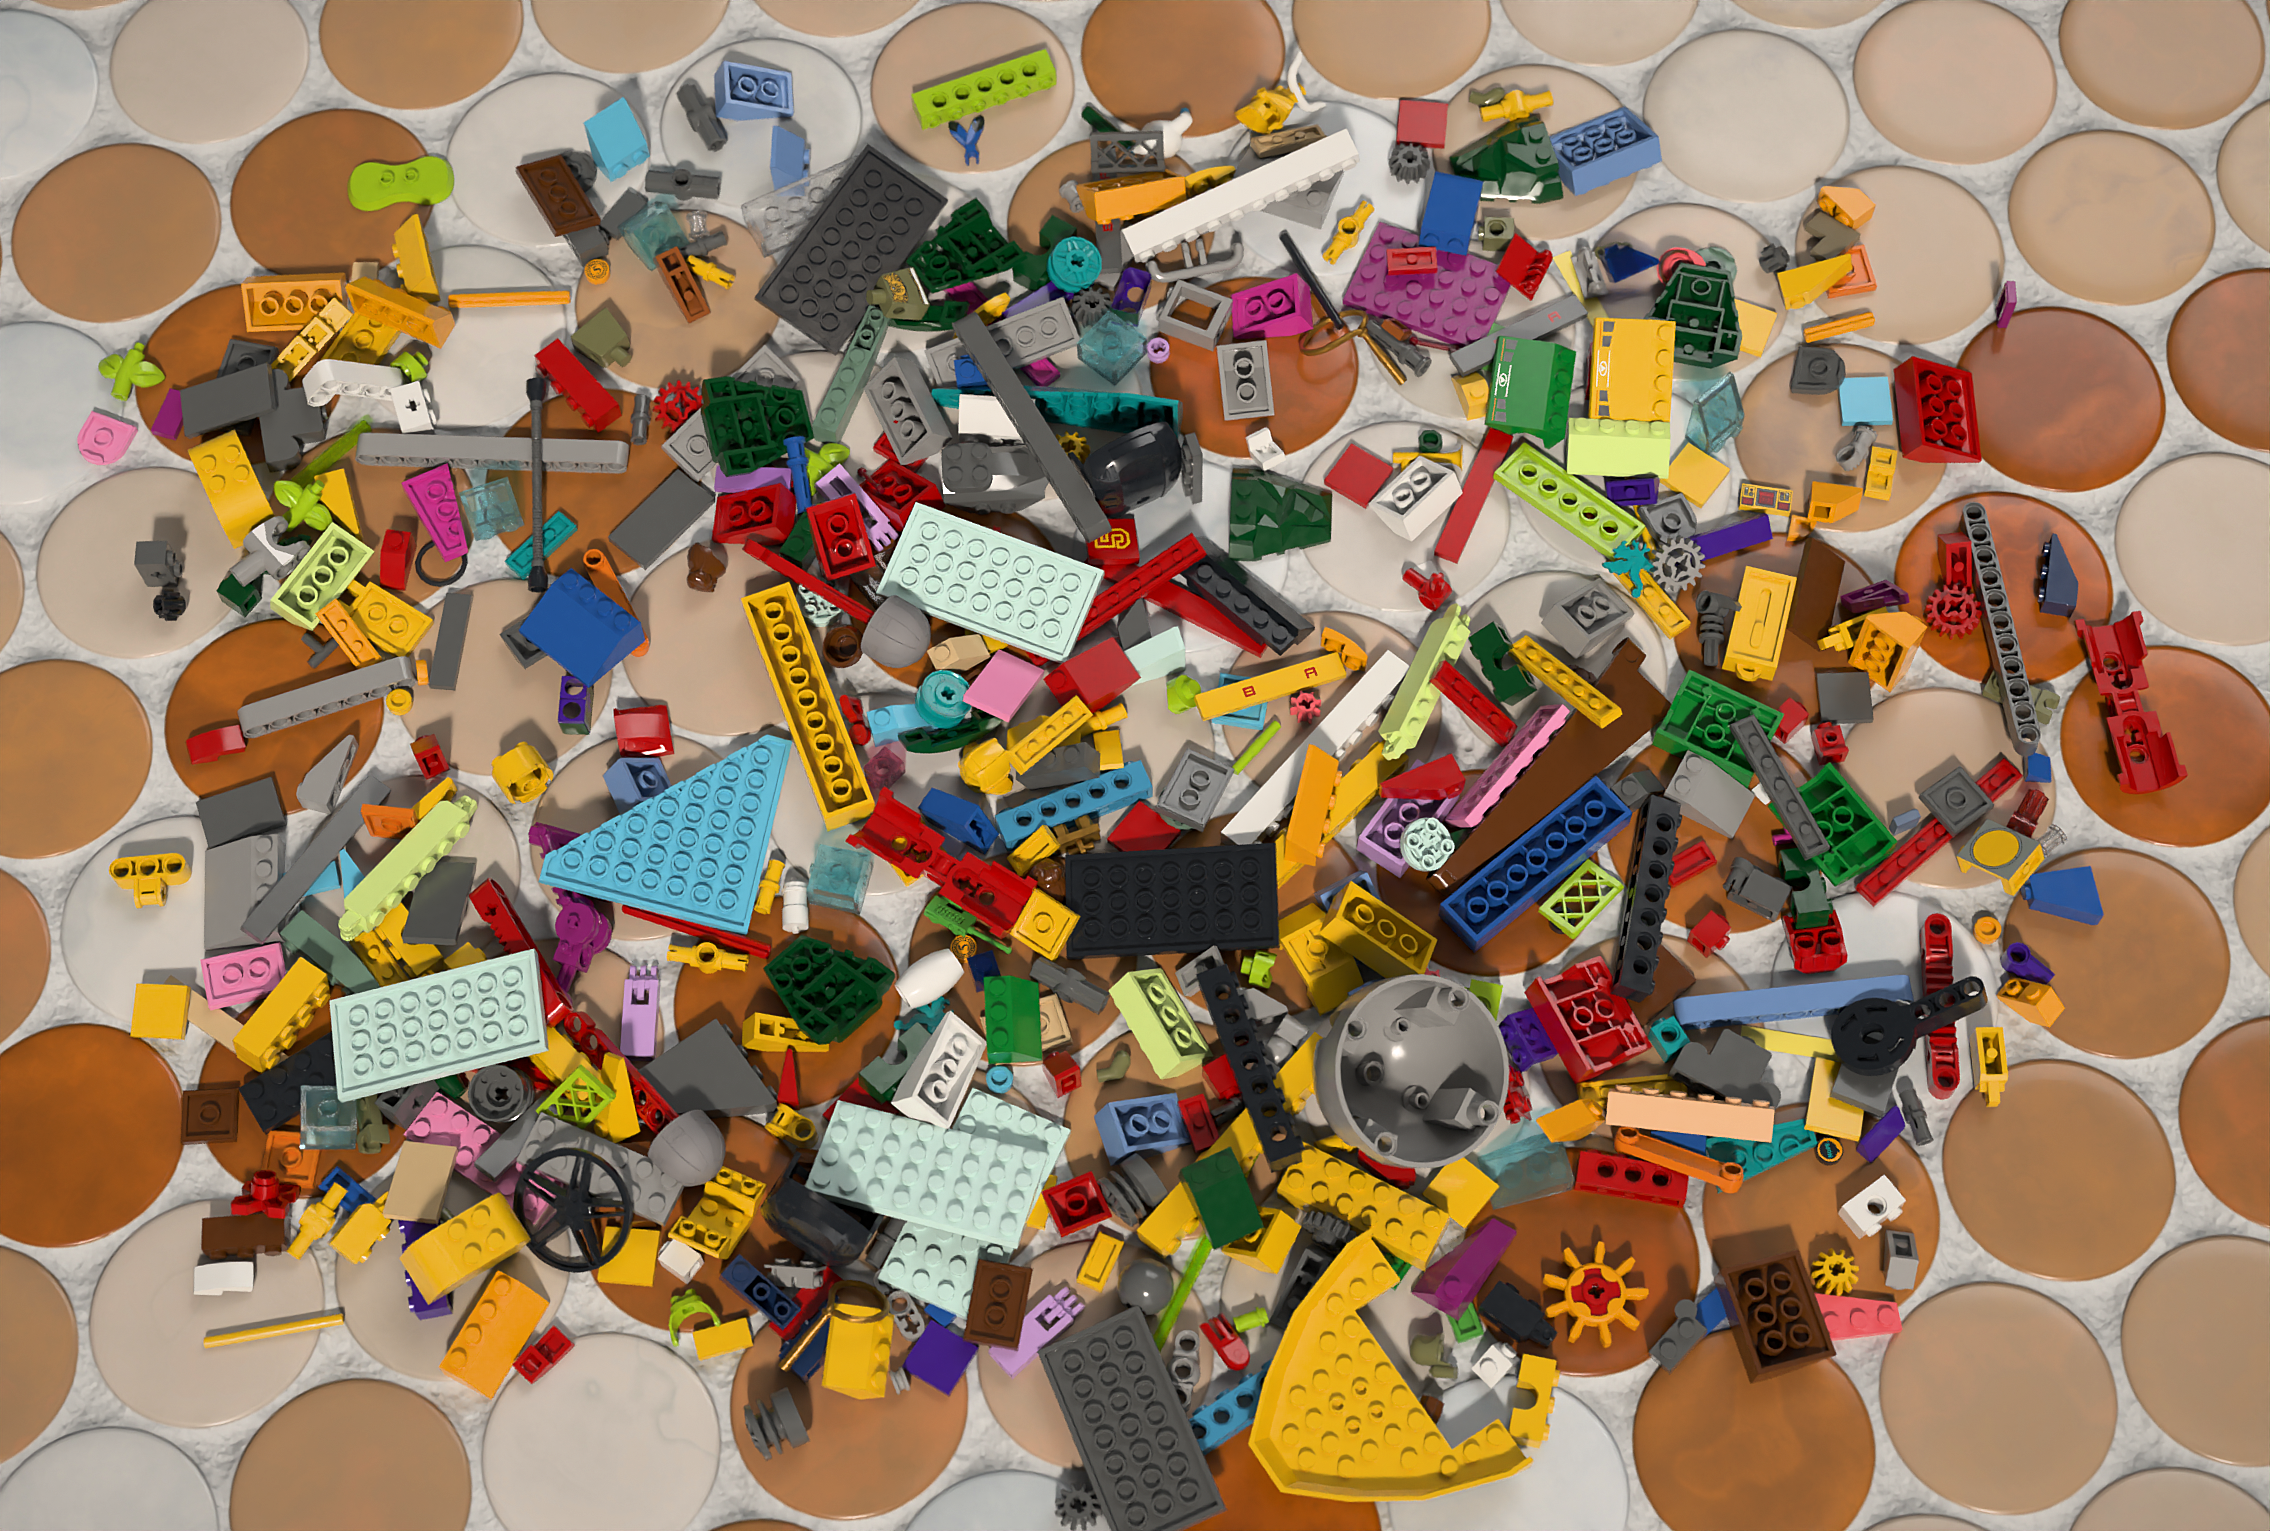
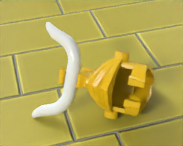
(1273, 107)

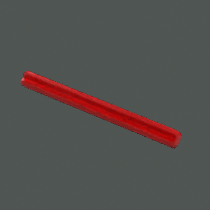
(704, 932)

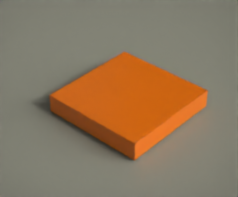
(1859, 279)
(388, 821)
(288, 1161)

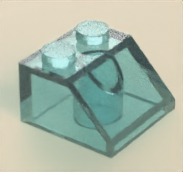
(652, 233)
(491, 509)
(326, 1120)

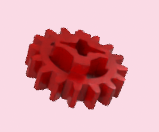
(670, 409)
(1954, 621)

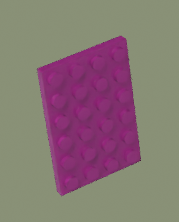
(1446, 305)

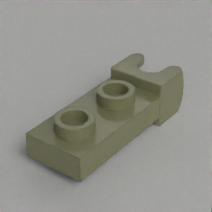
(2040, 698)
(370, 1126)

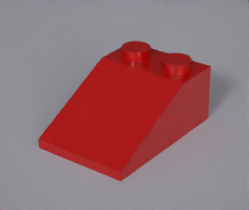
(901, 493)
(756, 514)
(839, 537)
(1093, 676)

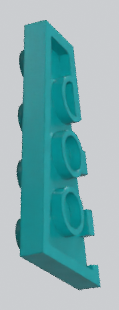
(1757, 1156)

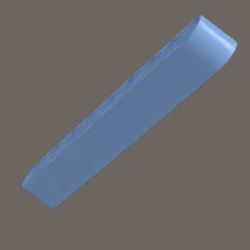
(1786, 1002)

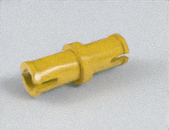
(710, 272)
(1102, 719)
(769, 886)

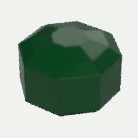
(1430, 441)

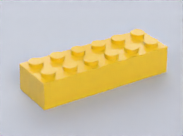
(1397, 1219)

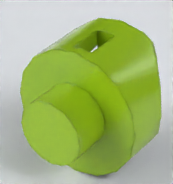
(411, 365)
(1181, 693)
(1259, 967)

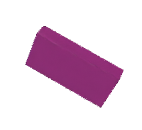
(2006, 304)
(170, 417)

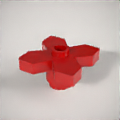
(265, 1196)

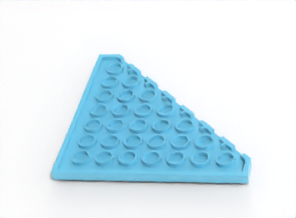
(688, 849)

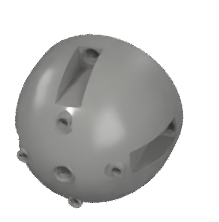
(1424, 1074)

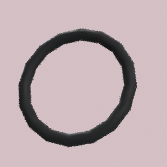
(437, 583)

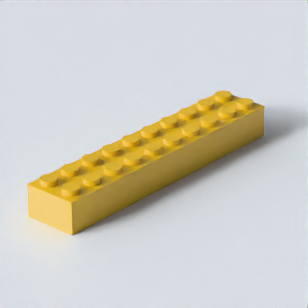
(808, 706)

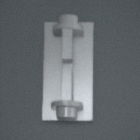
(1589, 274)
(806, 1273)

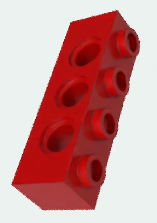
(1617, 1185)

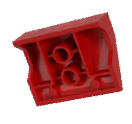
(1585, 1021)

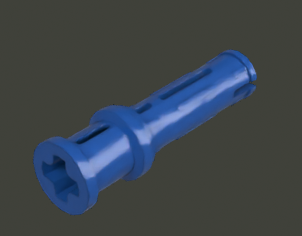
(797, 462)

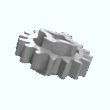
(1681, 553)

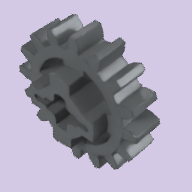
(1328, 1230)

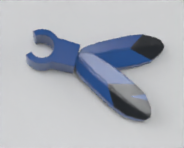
(969, 139)

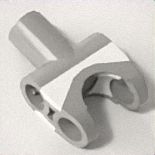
(267, 554)

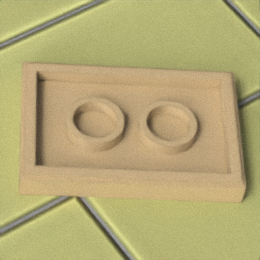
(1053, 1026)
(420, 1182)

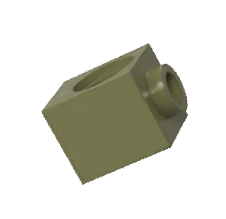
(1499, 225)

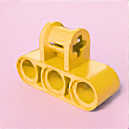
(150, 888)

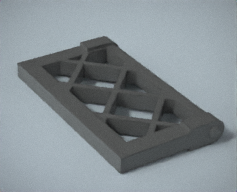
(1138, 136)

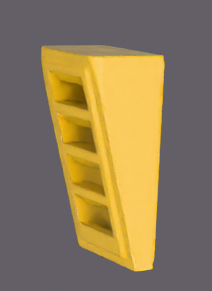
(444, 791)

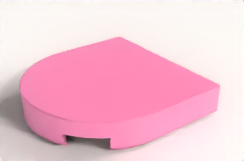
(104, 439)

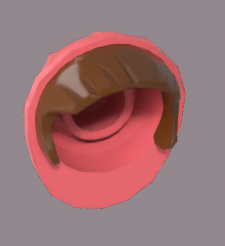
(1671, 260)

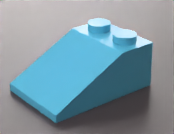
(616, 140)

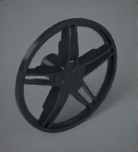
(573, 1209)

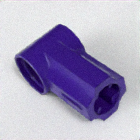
(2028, 968)

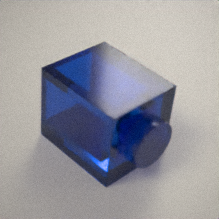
(982, 966)

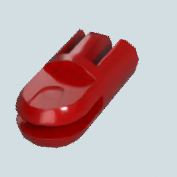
(1226, 1342)

